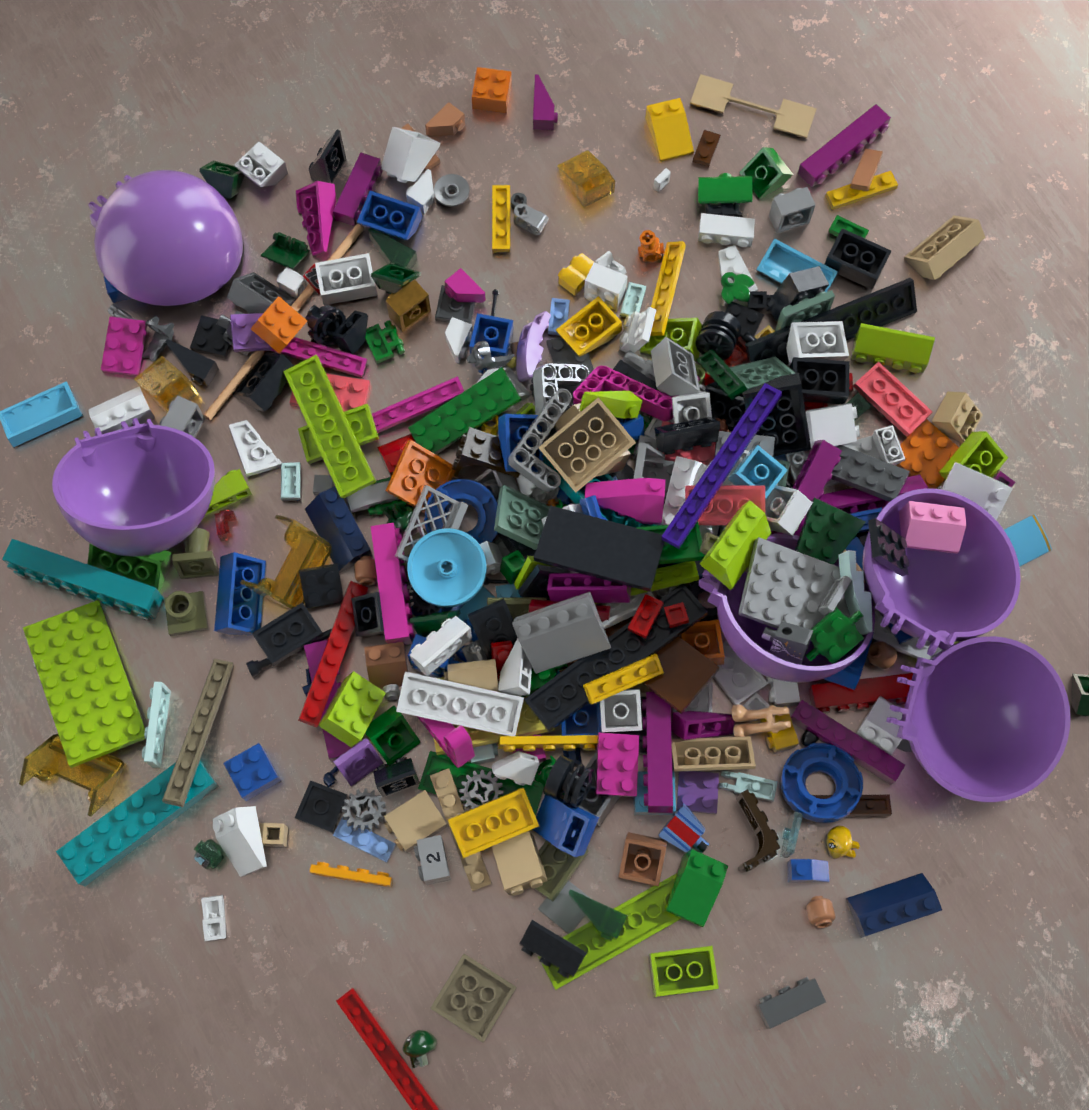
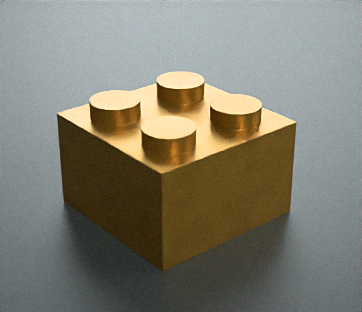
(408, 305)

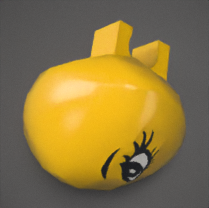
(840, 842)

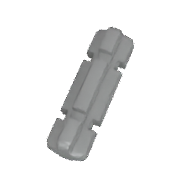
(116, 312)

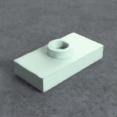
(633, 299)
(290, 481)

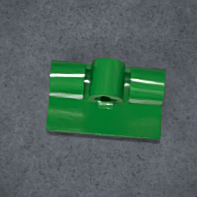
(725, 189)

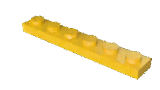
(666, 285)
(548, 743)

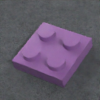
(243, 337)
(358, 761)
(698, 791)

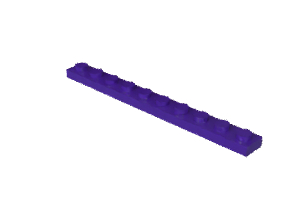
(721, 466)

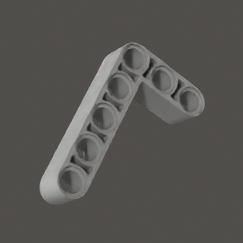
(550, 384)
(537, 438)

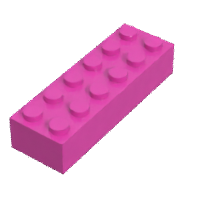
(392, 585)

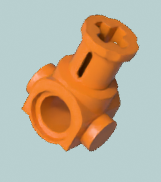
(650, 247)

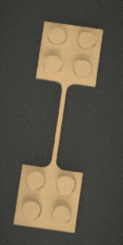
(791, 116)

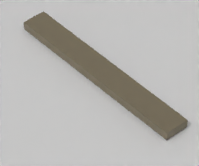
(198, 733)

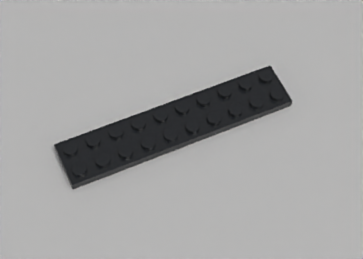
(872, 309)
(565, 692)

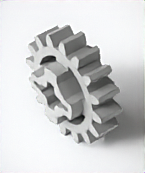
(471, 795)
(358, 806)

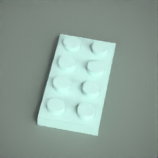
(157, 725)

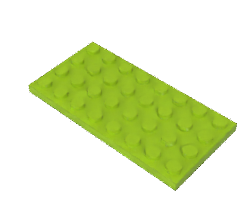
(85, 683)

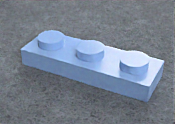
(367, 841)

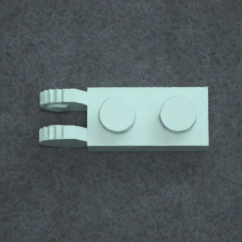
(761, 787)

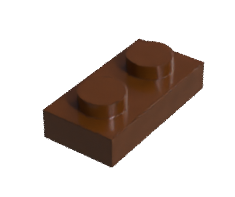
(706, 148)

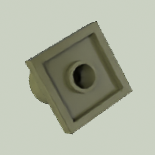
(196, 560)
(186, 612)

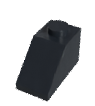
(351, 332)

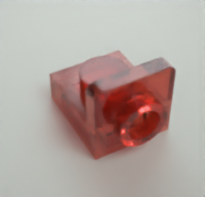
(739, 354)
(222, 523)

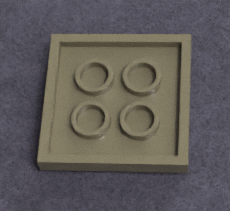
(473, 998)

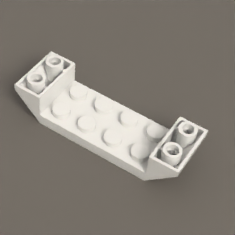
(881, 445)

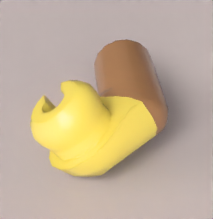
(512, 363)

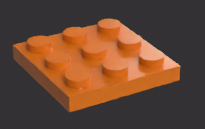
(926, 453)
(414, 470)

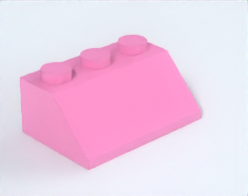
(932, 526)

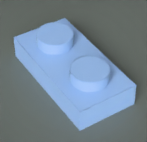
(559, 314)

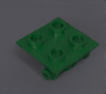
(286, 250)

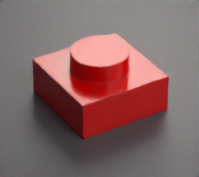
(676, 615)

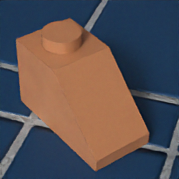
(446, 122)

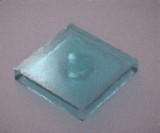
(790, 834)

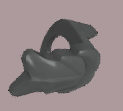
(161, 334)
(488, 361)

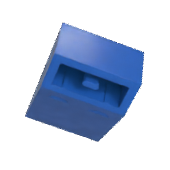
(565, 826)

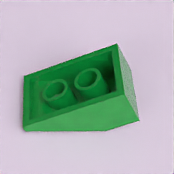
(696, 887)

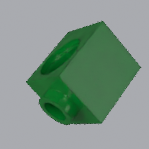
(511, 566)

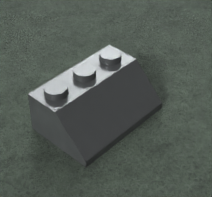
(255, 293)

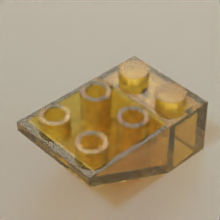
(587, 178)
(164, 382)

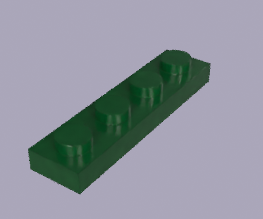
(721, 374)

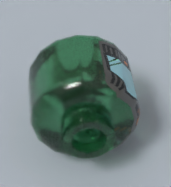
(208, 854)

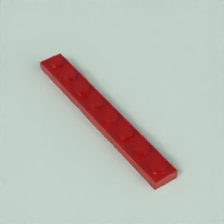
(331, 658)
(385, 1052)

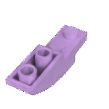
(528, 348)

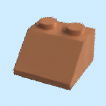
(386, 664)
(643, 859)

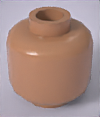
(365, 571)
(882, 655)
(820, 912)

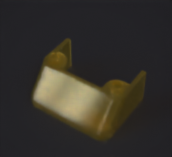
(306, 552)
(96, 775)

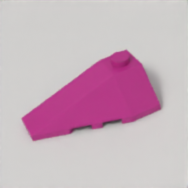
(317, 206)
(631, 497)

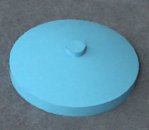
(447, 567)

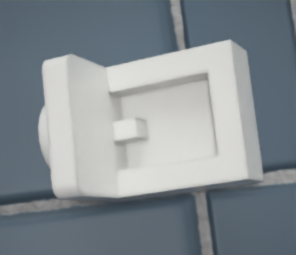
(608, 261)

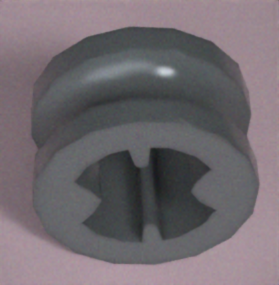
(516, 196)

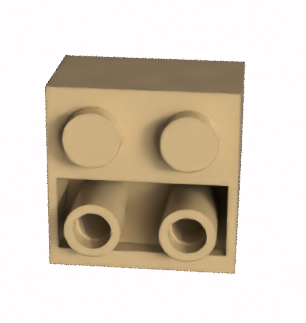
(957, 416)

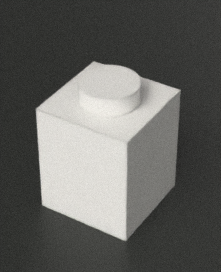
(291, 282)

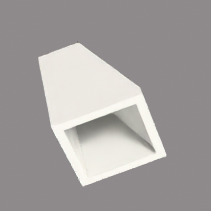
(407, 154)
(833, 424)

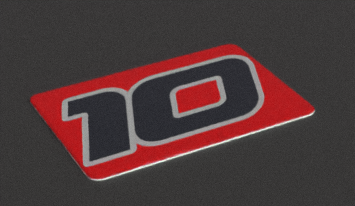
(311, 277)

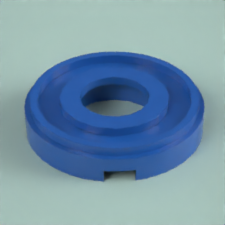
(471, 493)
(828, 760)

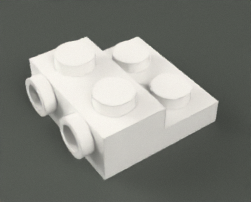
(637, 330)

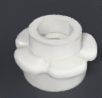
(392, 692)

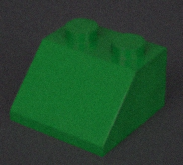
(767, 172)
(392, 735)

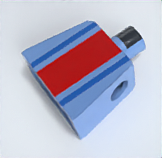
(684, 831)

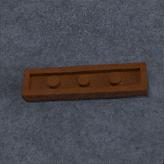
(869, 805)

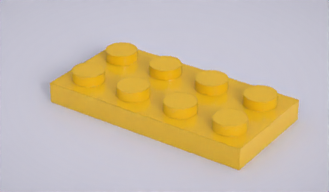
(493, 822)

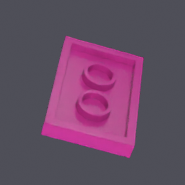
(124, 346)
(617, 764)

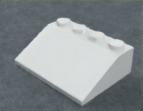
(684, 473)

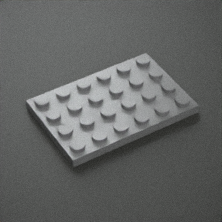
(786, 586)

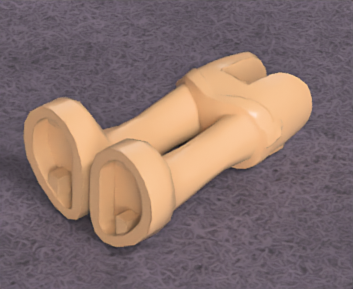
(741, 714)

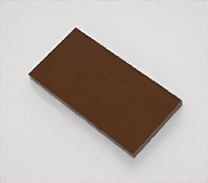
(684, 671)

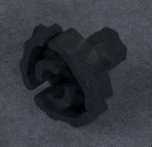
(324, 323)

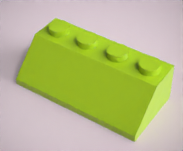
(892, 348)
(734, 547)

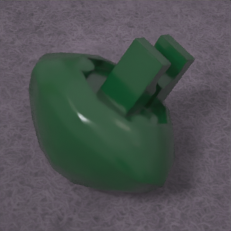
(399, 516)
(417, 1046)

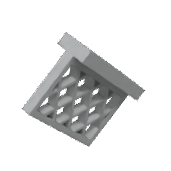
(453, 519)

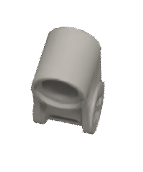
(530, 220)

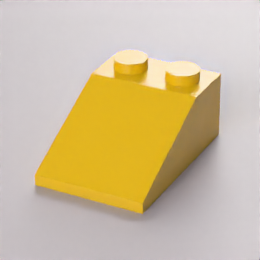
(669, 129)
(590, 327)

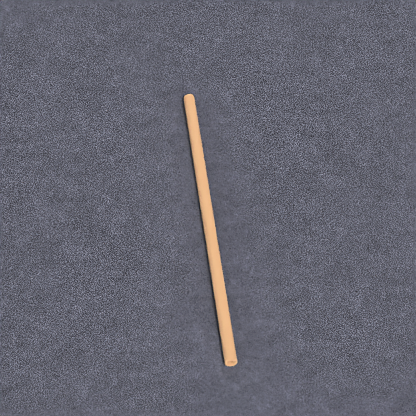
(256, 356)

